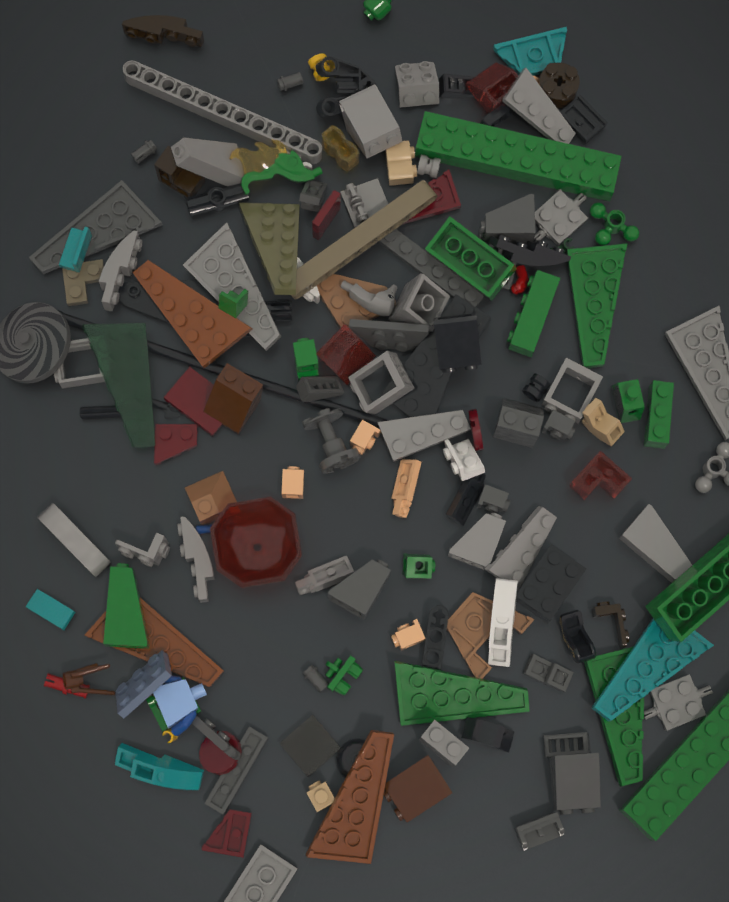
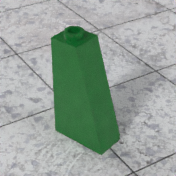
(124, 612)

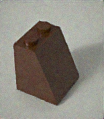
(233, 398)
(416, 789)

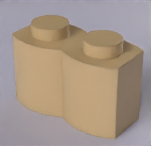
(400, 164)

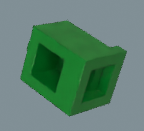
(426, 569)

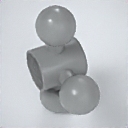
(704, 483)

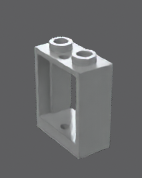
(580, 373)
(398, 374)
(60, 376)

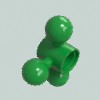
(603, 236)

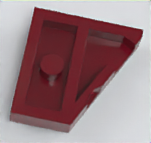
(173, 440)
(230, 834)

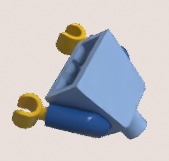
(178, 704)

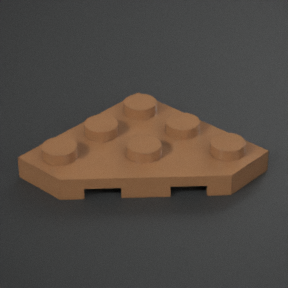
(340, 304)

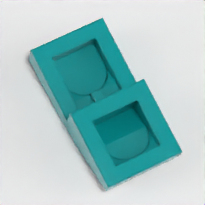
(50, 609)

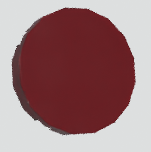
(475, 428)
(216, 760)

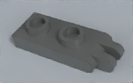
(219, 738)

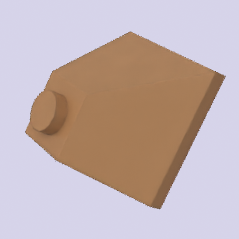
(210, 497)

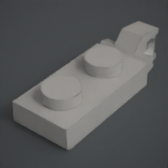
(325, 576)

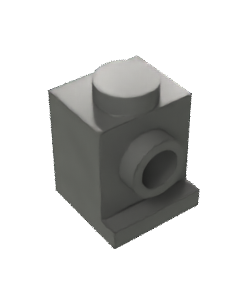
(559, 426)
(493, 499)

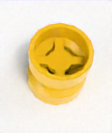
(312, 64)

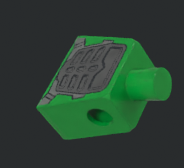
(628, 399)

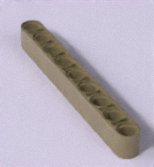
(363, 237)

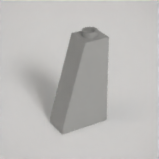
(209, 160)
(656, 545)

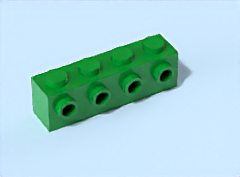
(534, 313)

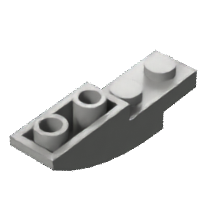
(120, 263)
(195, 550)

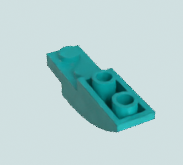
(158, 771)

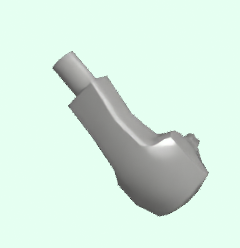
(379, 303)

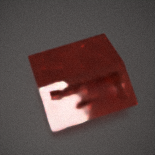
(492, 85)
(345, 353)

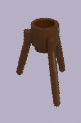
(74, 679)

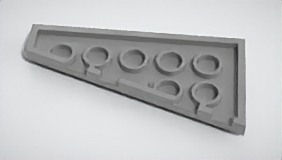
(221, 268)
(705, 358)

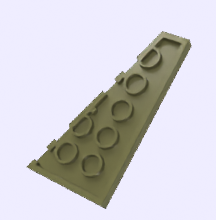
(275, 237)

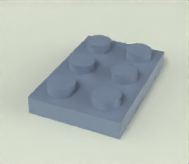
(143, 683)

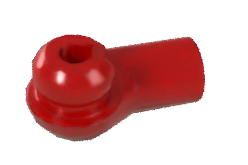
(522, 281)

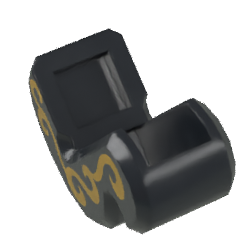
(576, 637)

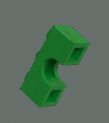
(305, 358)
(660, 409)

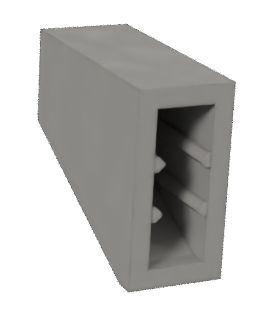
(479, 542)

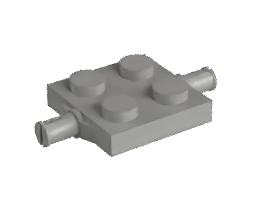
(559, 217)
(677, 702)

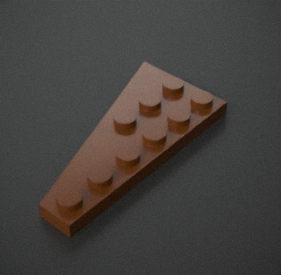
(195, 318)
(353, 818)

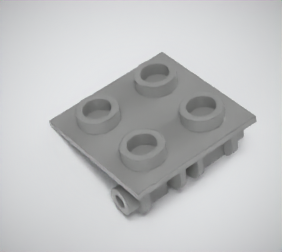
(363, 200)

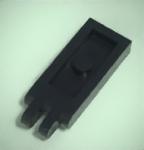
(466, 499)

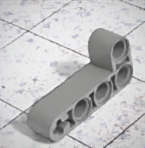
(73, 539)

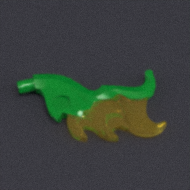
(271, 161)

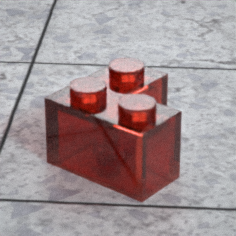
(600, 472)

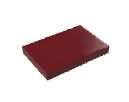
(190, 398)

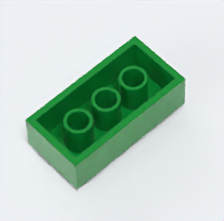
(470, 258)

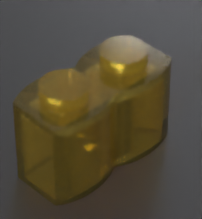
(337, 146)

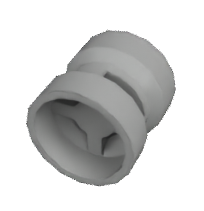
(428, 166)

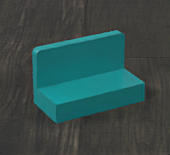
(75, 249)

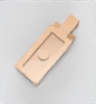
(405, 486)

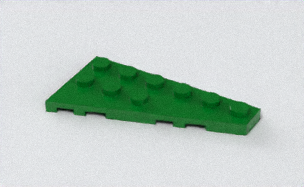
(595, 287)
(444, 696)
(625, 731)

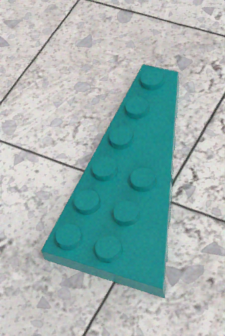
(647, 667)

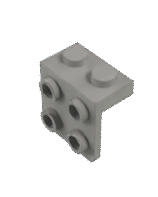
(417, 84)
(158, 550)

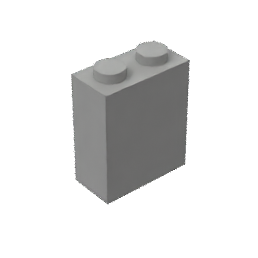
(443, 743)

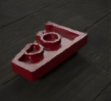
(446, 199)

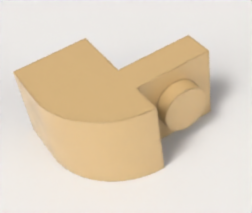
(601, 423)

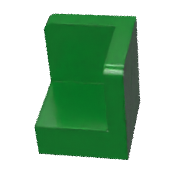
(233, 303)

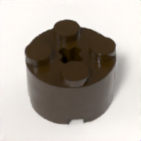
(560, 83)

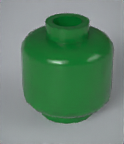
(377, 8)

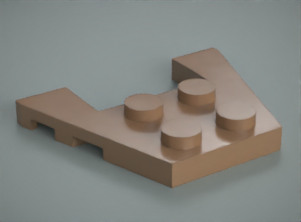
(471, 628)

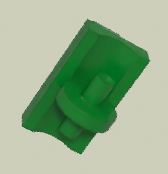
(349, 667)

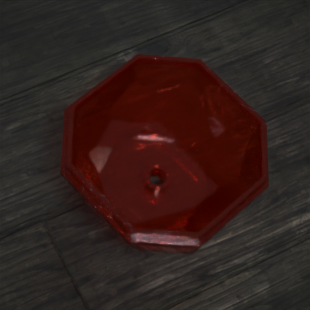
(254, 523)

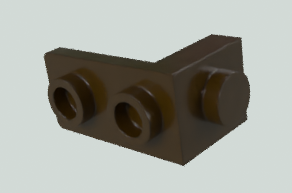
(605, 609)

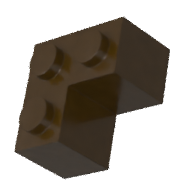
(175, 177)

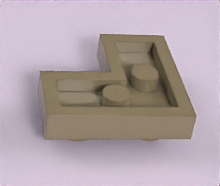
(76, 282)

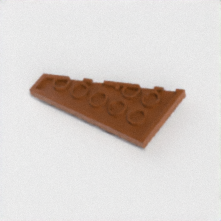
(183, 655)

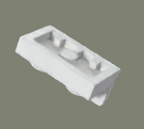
(464, 459)

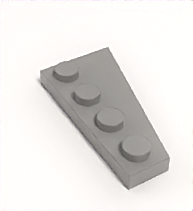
(537, 109)
(417, 433)
(520, 553)

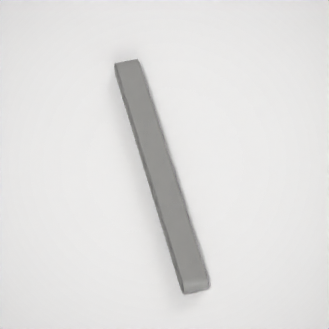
(217, 104)

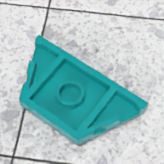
(533, 51)

